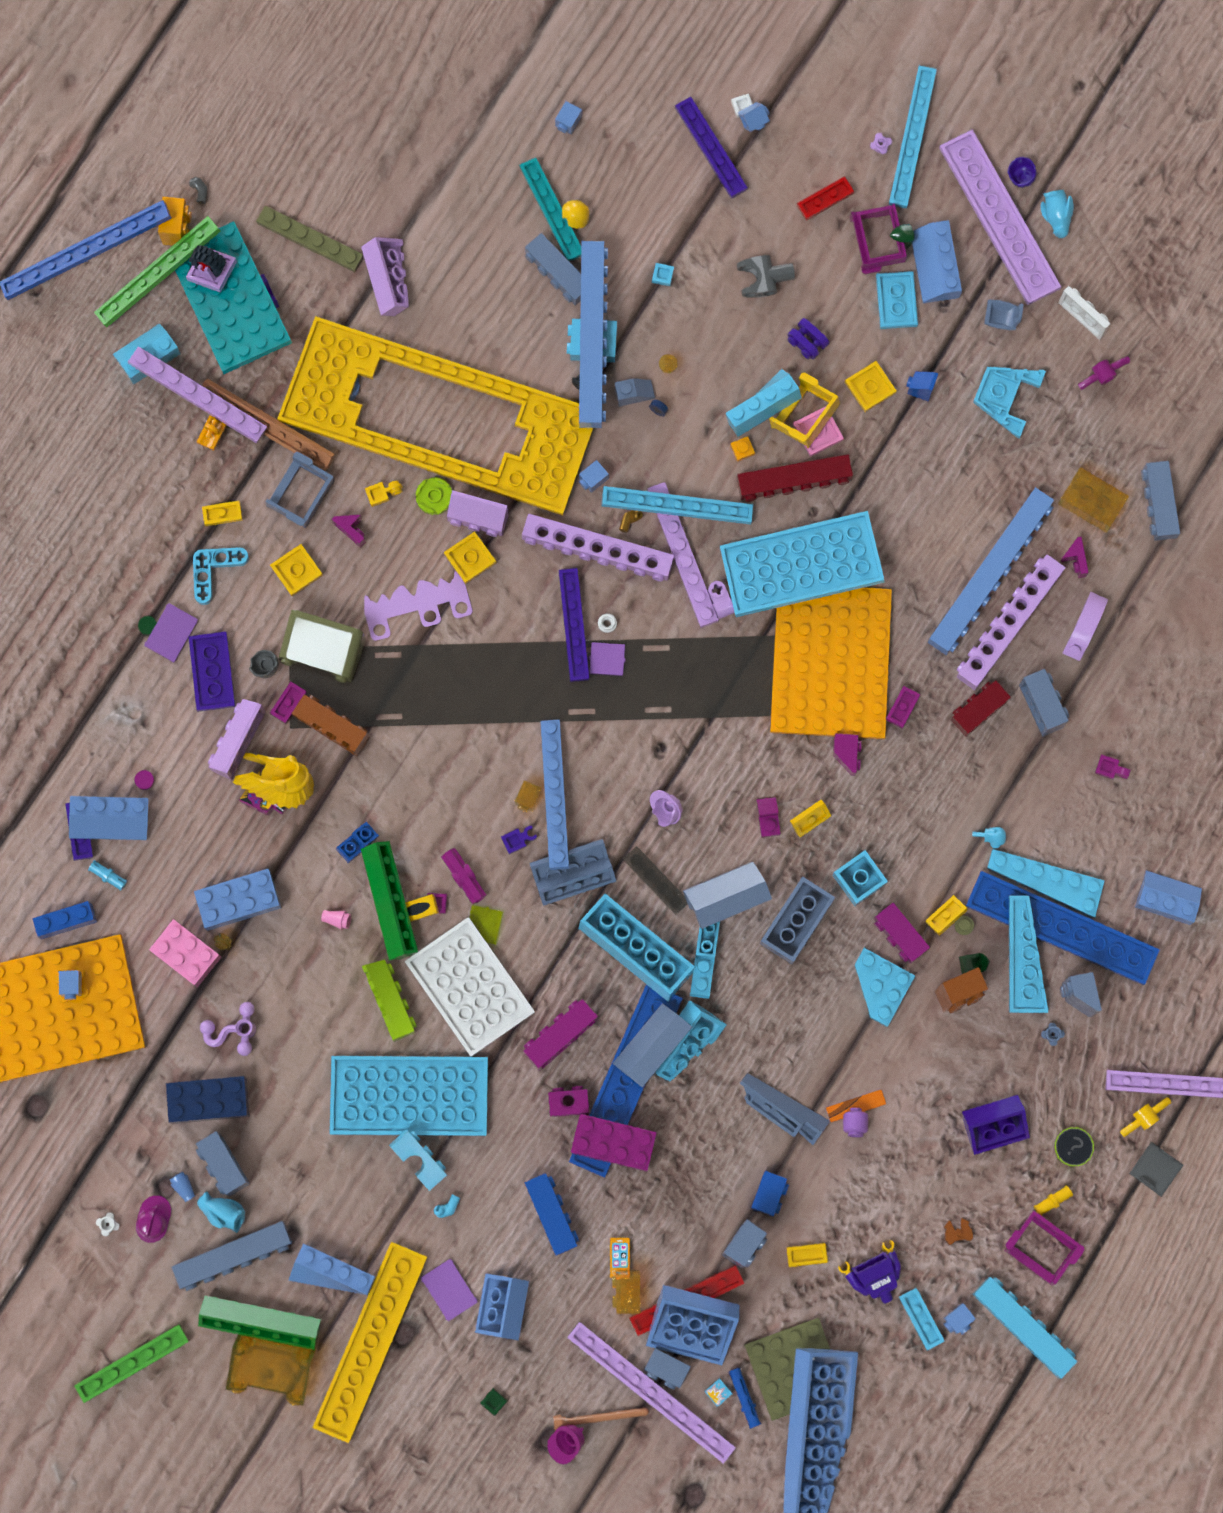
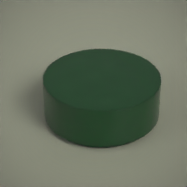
(146, 625)

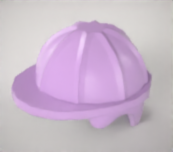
(665, 807)

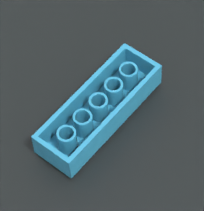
(636, 947)

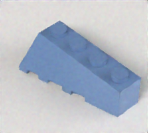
(326, 1271)

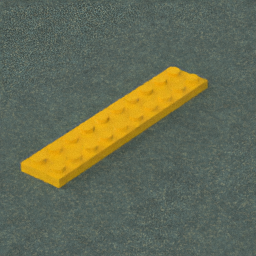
(369, 1342)

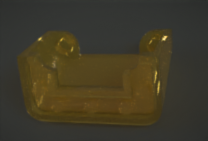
(270, 1368)

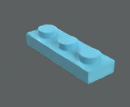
(921, 1319)

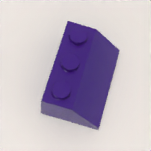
(996, 1124)

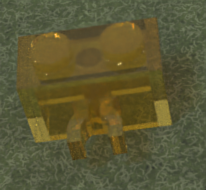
(627, 1291)

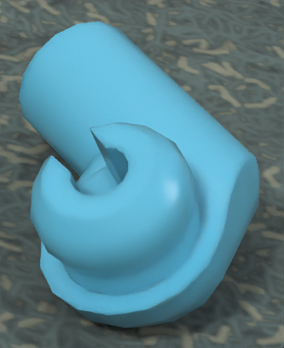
(447, 1209)

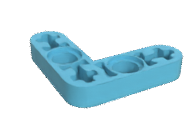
(211, 563)

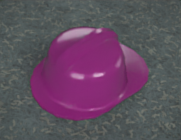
(153, 1219)
(565, 1443)

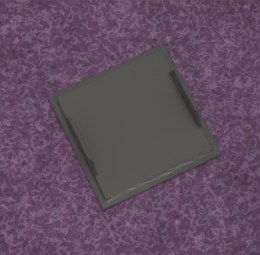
(1156, 1169)

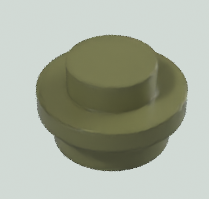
(964, 925)

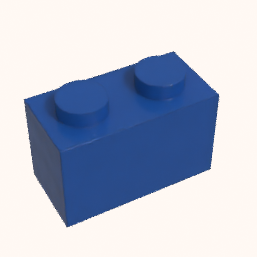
(769, 1194)

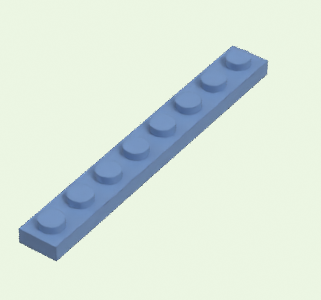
(554, 795)

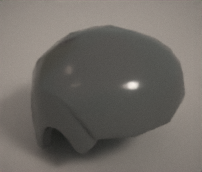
(264, 664)

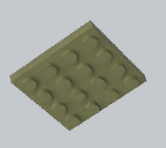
(775, 1360)

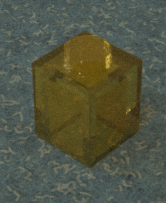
(528, 796)

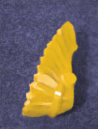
(281, 780)

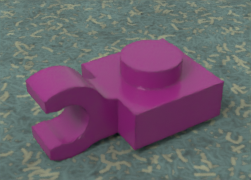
(1109, 767)

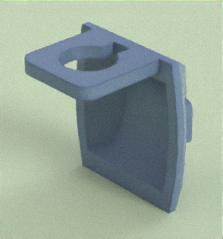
(1003, 314)

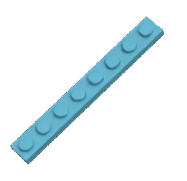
(912, 136)
(677, 505)

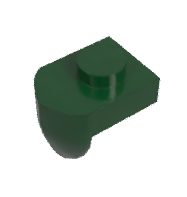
(903, 233)
(973, 961)

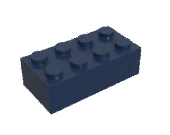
(207, 1100)

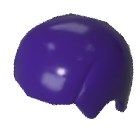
(1022, 172)

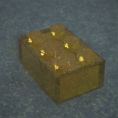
(1093, 499)

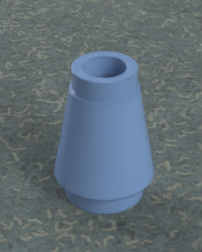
(182, 1186)

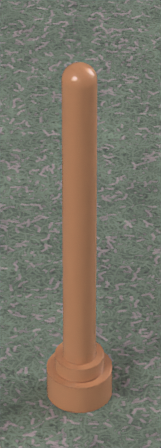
(562, 1421)

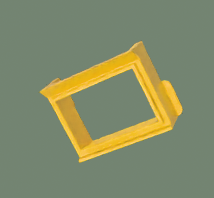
(809, 384)

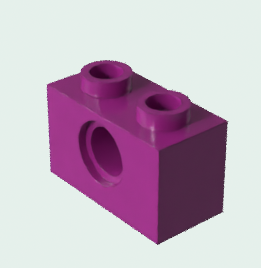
(580, 1104)

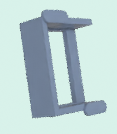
(306, 463)

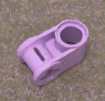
(722, 603)

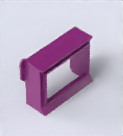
(875, 264)
(1073, 1256)

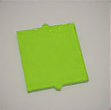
(486, 922)

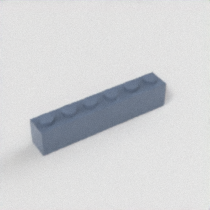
(232, 1255)

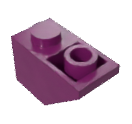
(845, 752)

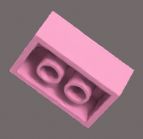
(185, 953)

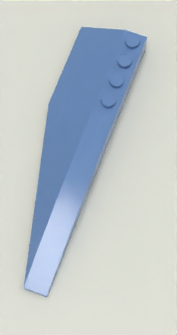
(818, 1426)

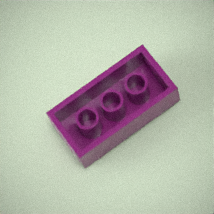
(560, 1035)
(613, 1142)

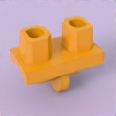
(211, 433)

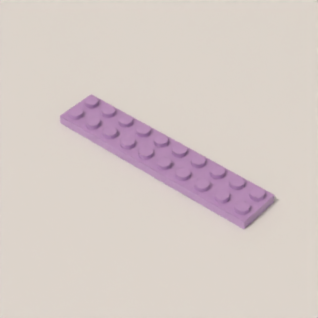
(1000, 217)

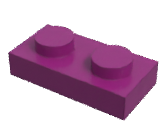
(287, 702)
(902, 707)

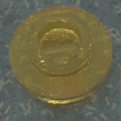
(668, 363)

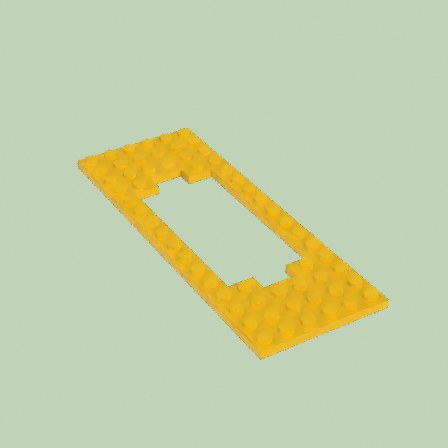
(321, 405)

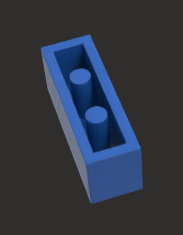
(64, 920)

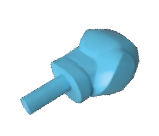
(995, 836)

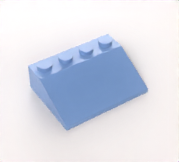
(693, 1325)

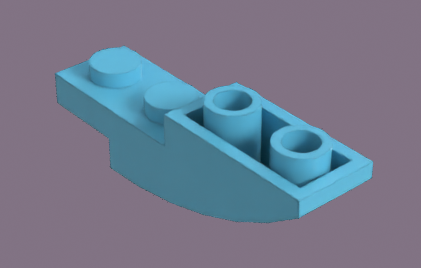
(704, 961)

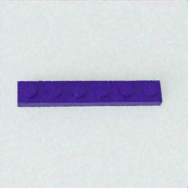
(711, 147)
(573, 625)

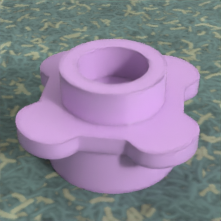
(880, 148)

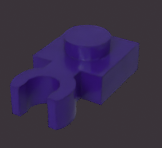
(515, 840)

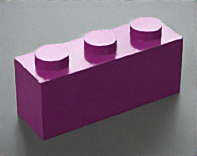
(901, 933)

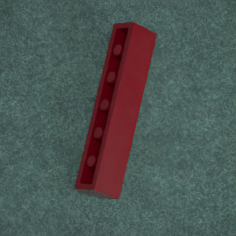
(794, 477)

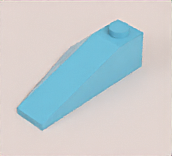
(704, 1031)

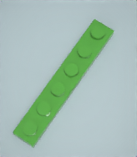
(131, 1363)

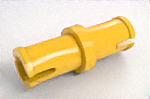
(1053, 1200)

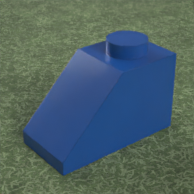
(922, 384)

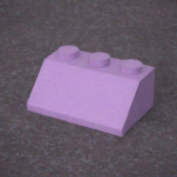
(477, 514)

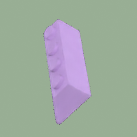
(236, 739)

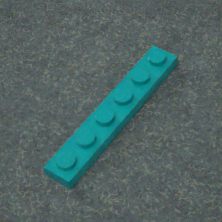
(551, 209)

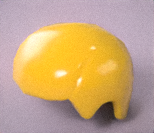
(576, 213)

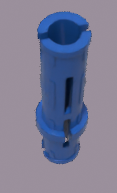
(747, 1404)

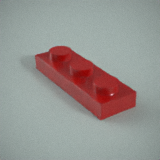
(825, 198)

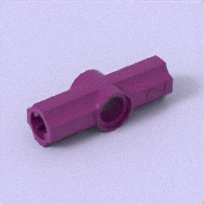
(463, 876)

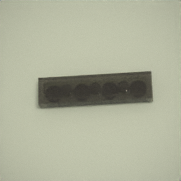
(655, 880)

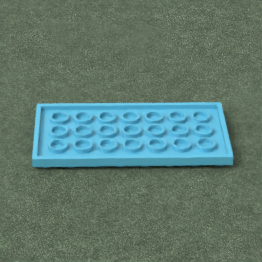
(802, 564)
(408, 1093)

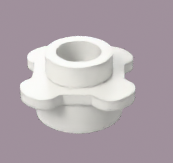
(109, 1218)

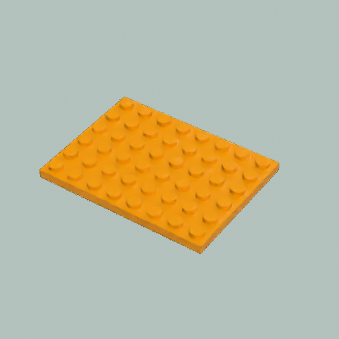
(832, 665)
(51, 1033)

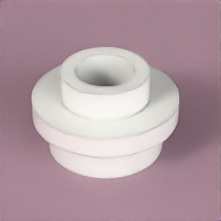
(607, 617)

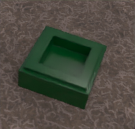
(493, 1402)

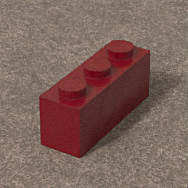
(980, 707)

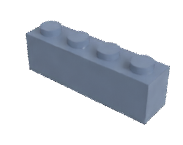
(555, 267)
(1161, 500)

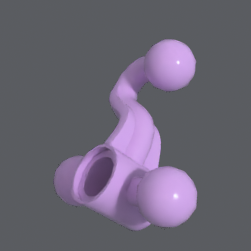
(244, 1047)

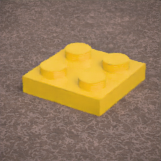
(870, 386)
(469, 557)
(296, 570)

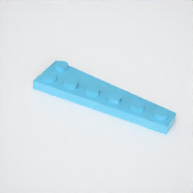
(1062, 885)
(1025, 973)

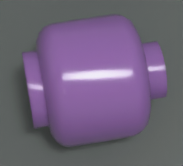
(855, 1122)

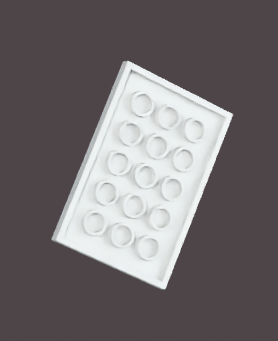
(469, 987)

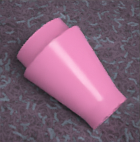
(339, 919)

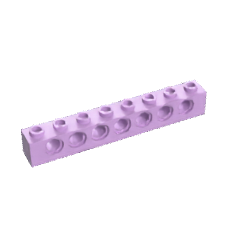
(591, 539)
(1052, 570)

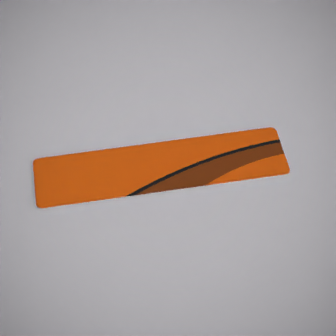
(864, 1102)

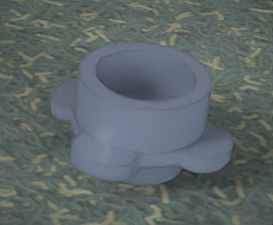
(1052, 1028)

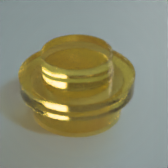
(223, 941)

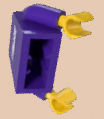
(876, 1275)

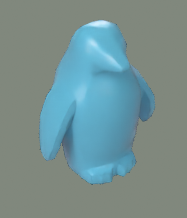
(1058, 211)
(222, 1212)

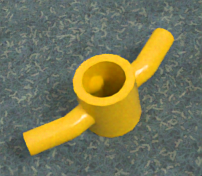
(1145, 1117)

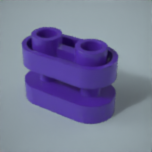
(808, 349)

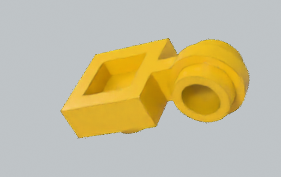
(378, 493)

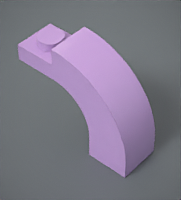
(1085, 626)

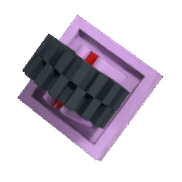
(210, 268)

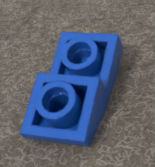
(359, 839)

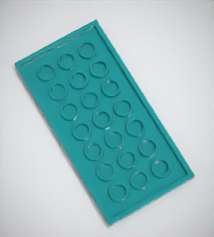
(242, 318)

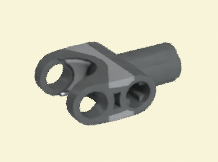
(766, 275)

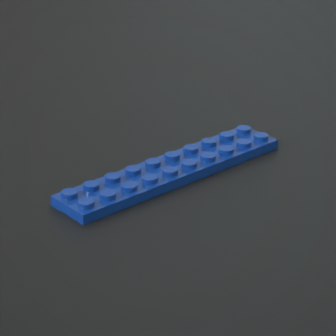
(1067, 929)
(619, 1092)

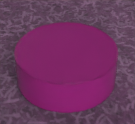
(144, 780)

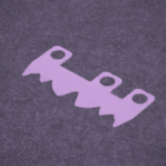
(425, 599)

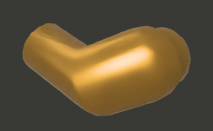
(628, 518)

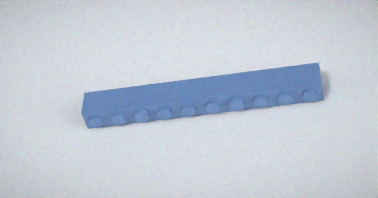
(591, 334)
(991, 570)

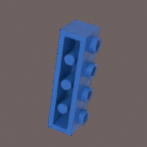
(551, 1214)

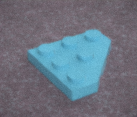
(881, 985)

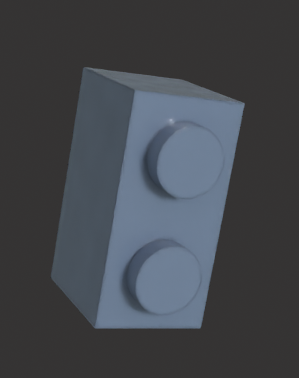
(666, 1368)

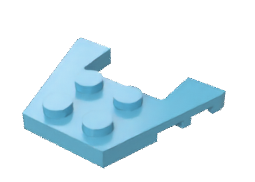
(998, 392)

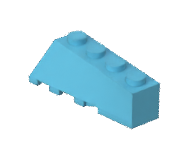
(771, 399)

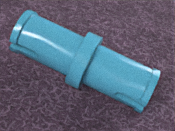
(107, 875)

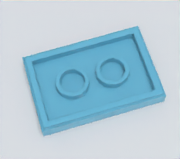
(896, 300)

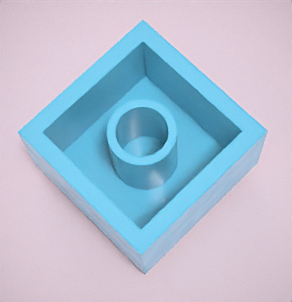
(860, 878)

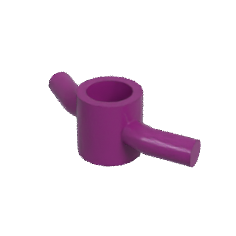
(1104, 372)

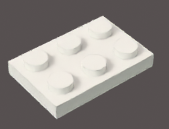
(1084, 312)

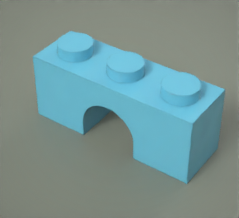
(430, 1172)

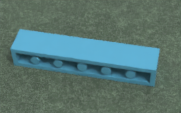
(1024, 1327)

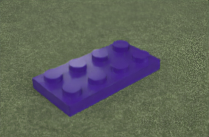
(211, 671)

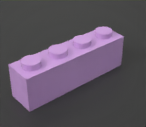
(387, 274)

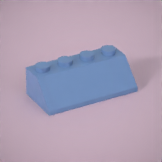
(936, 262)
(108, 818)

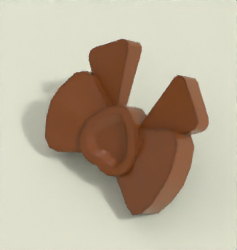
(953, 1235)

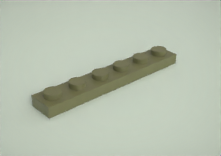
(309, 238)

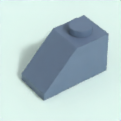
(633, 391)

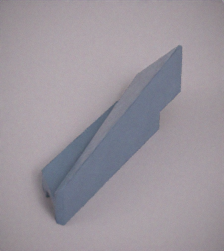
(783, 1110)

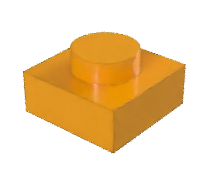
(742, 449)

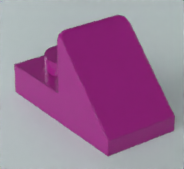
(347, 524)
(1077, 553)
(768, 817)

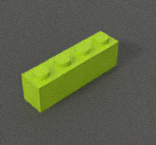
(389, 999)

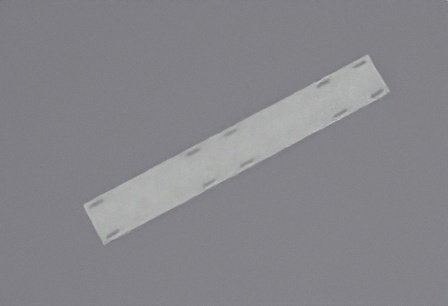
(533, 683)

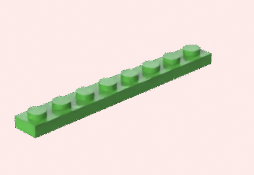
(156, 272)

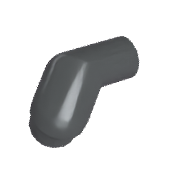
(201, 187)

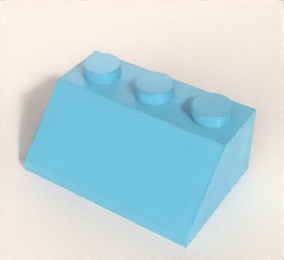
(155, 342)

